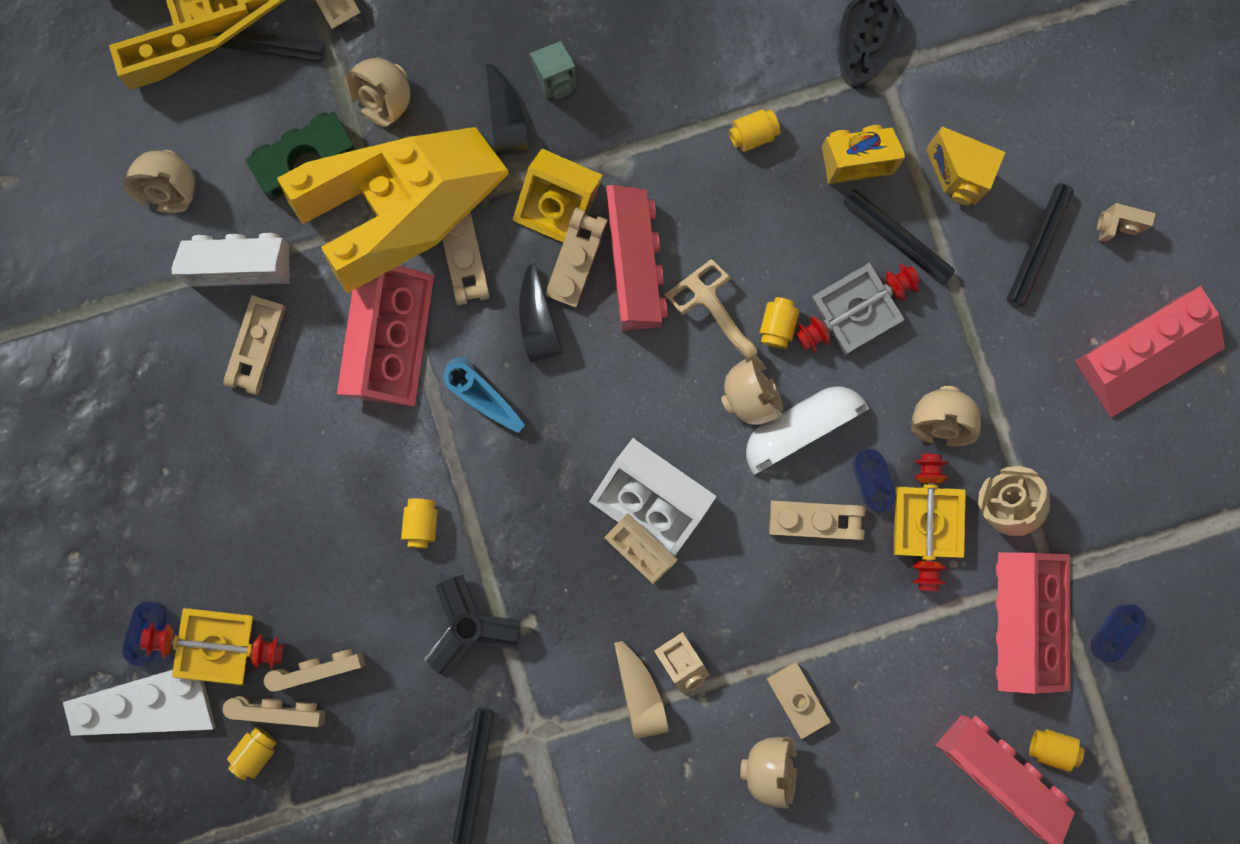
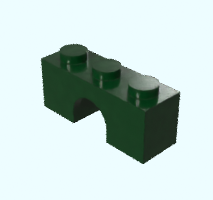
(322, 137)

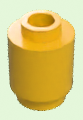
(754, 130)
(779, 323)
(419, 523)
(1056, 750)
(251, 753)

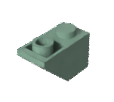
(554, 70)

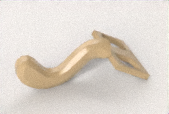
(706, 296)

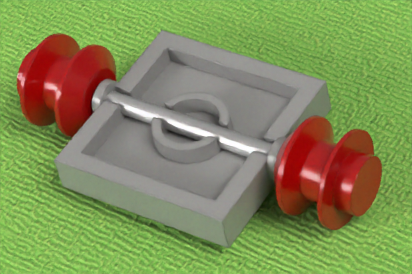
(857, 308)

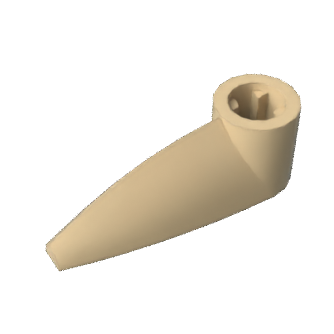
(641, 695)

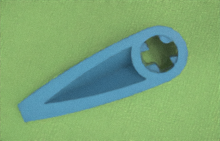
(480, 394)

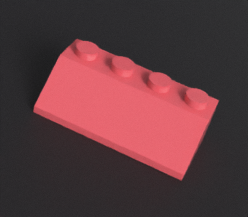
(634, 258)
(386, 337)
(1153, 351)
(1033, 622)
(1007, 780)

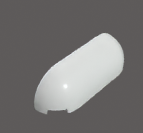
(802, 425)

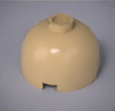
(380, 88)
(162, 180)
(751, 393)
(947, 416)
(1015, 501)
(771, 771)

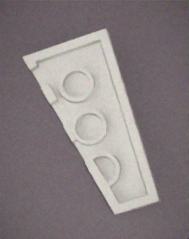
(142, 706)

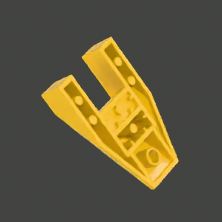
(169, 49)
(412, 184)

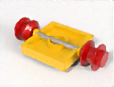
(929, 522)
(212, 646)

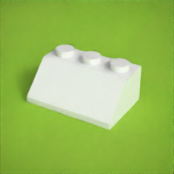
(233, 261)
(654, 495)

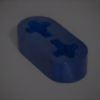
(882, 478)
(136, 628)
(1124, 638)

